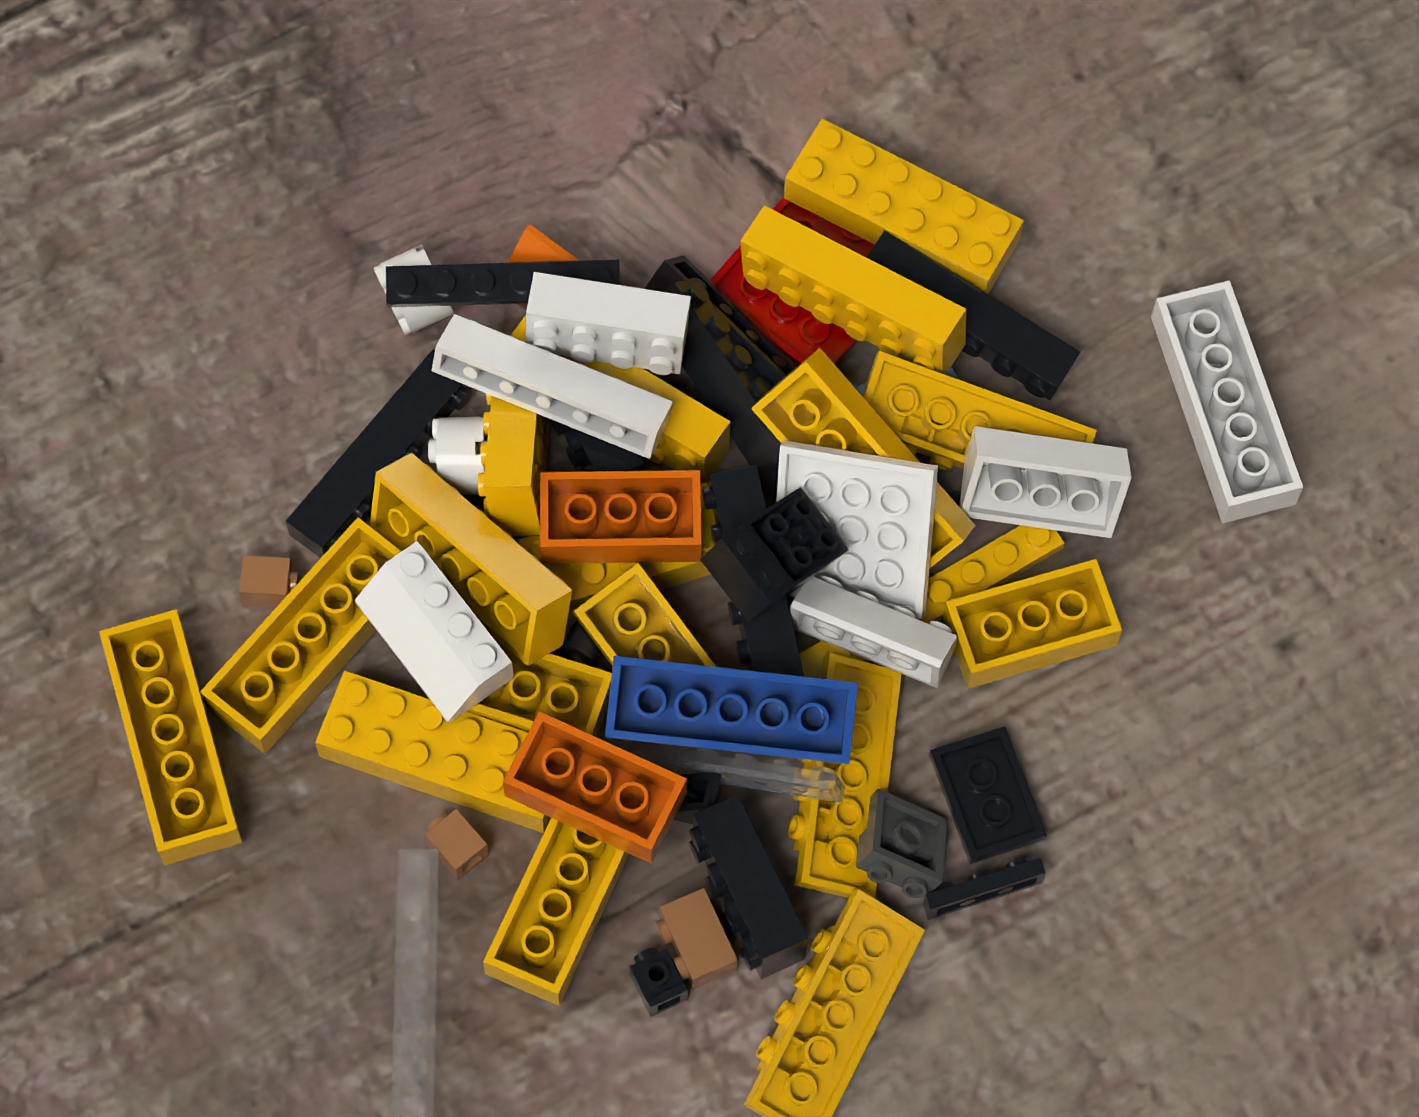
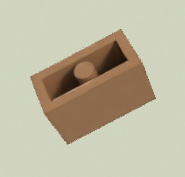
(696, 938)

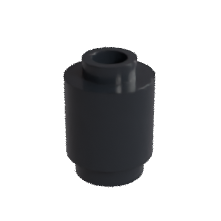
(580, 646)

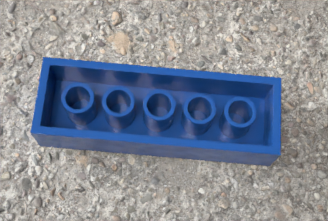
(731, 710)

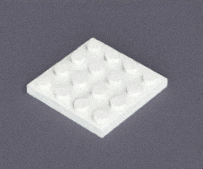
(878, 511)

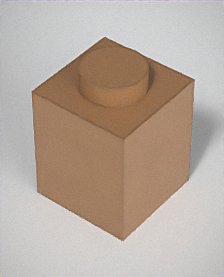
(266, 580)
(457, 843)

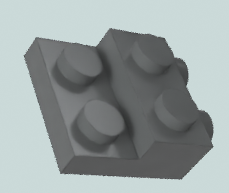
(903, 845)

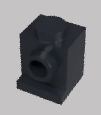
(657, 994)

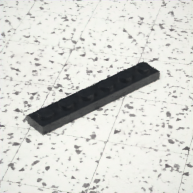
(484, 282)

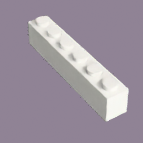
(551, 386)

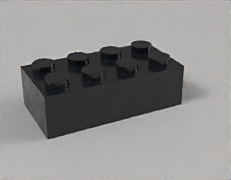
(748, 887)

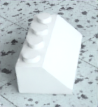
(1044, 482)
(873, 630)
(434, 633)

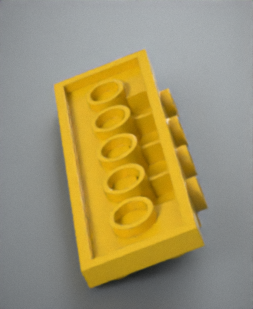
(939, 412)
(829, 830)
(833, 1010)

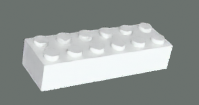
(1226, 402)

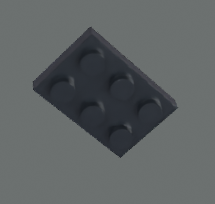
(987, 795)

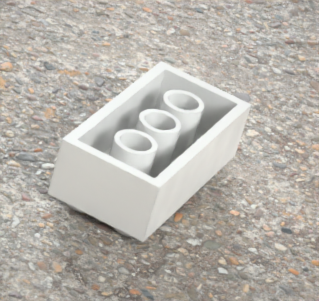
(607, 323)

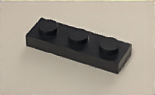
(983, 887)

